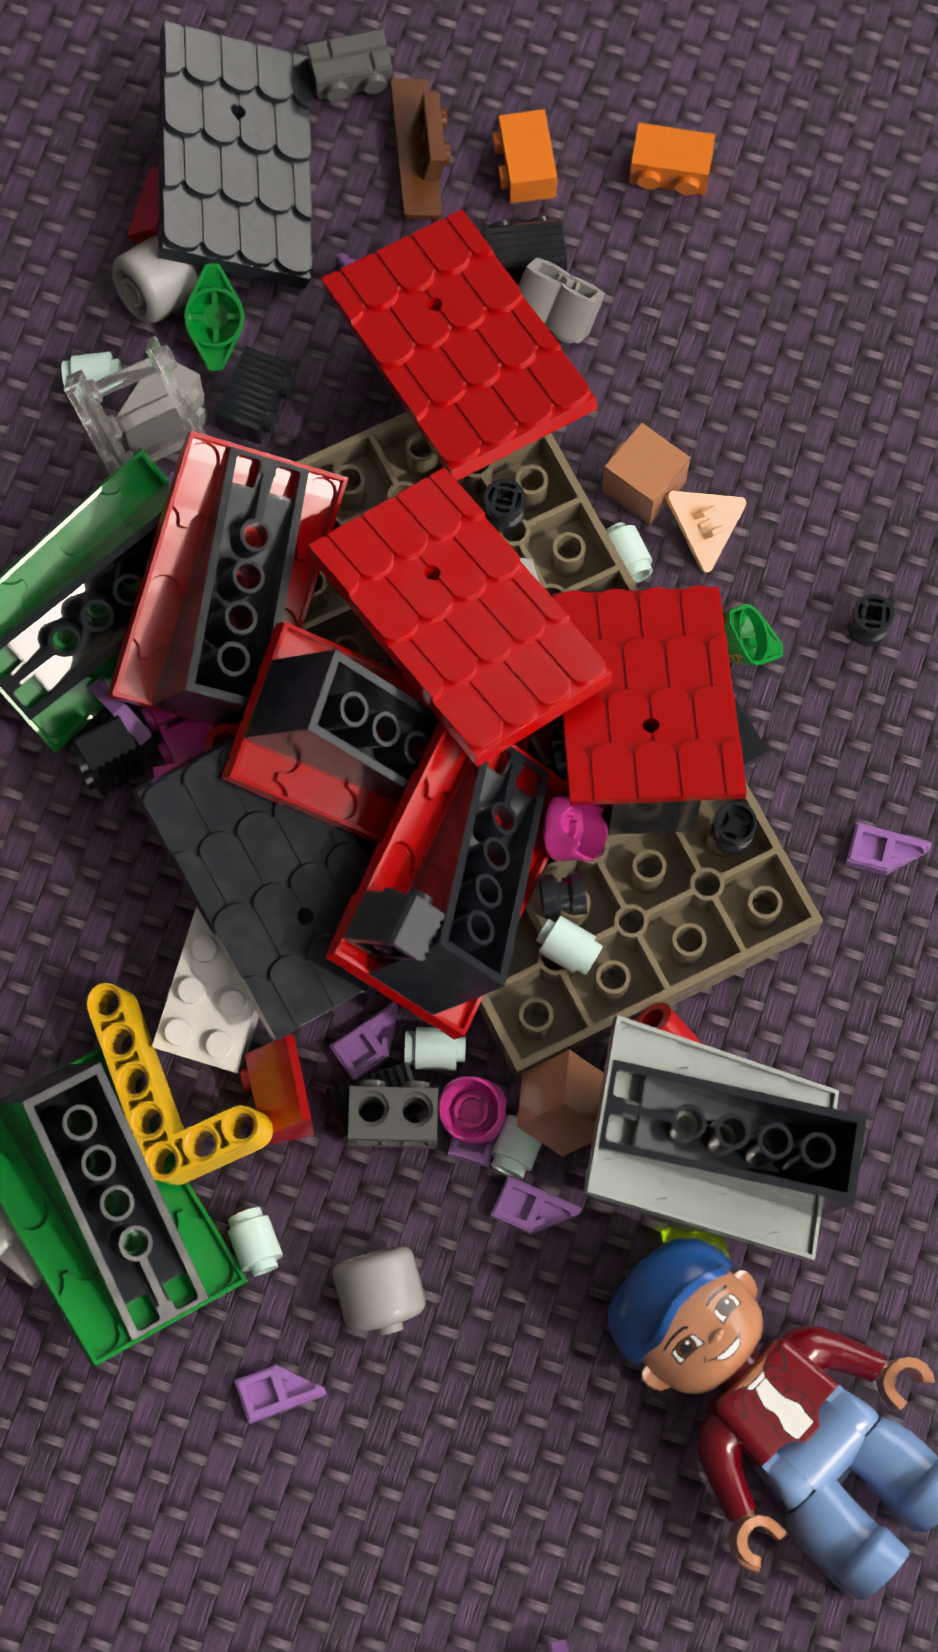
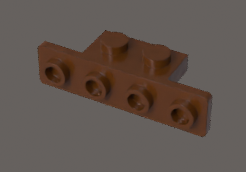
(419, 146)

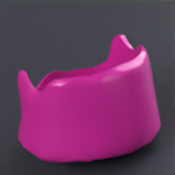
(574, 831)
(472, 1109)

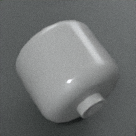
(152, 285)
(379, 1290)

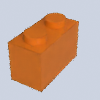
(526, 156)
(671, 159)

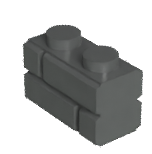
(350, 65)

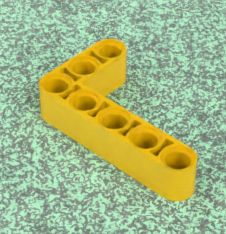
(157, 1098)

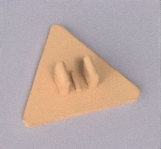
(705, 522)

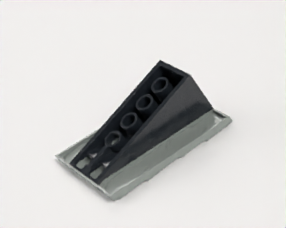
(720, 1141)

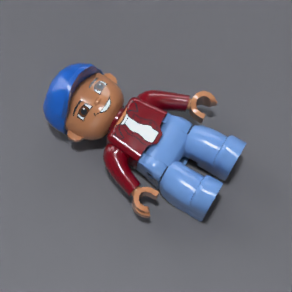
(780, 1412)

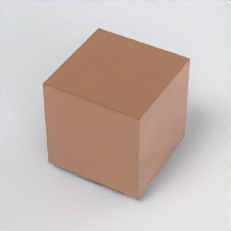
(644, 472)
(560, 1102)

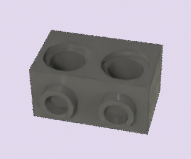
(393, 1128)

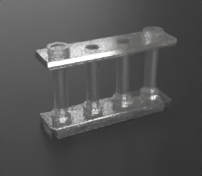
(107, 430)

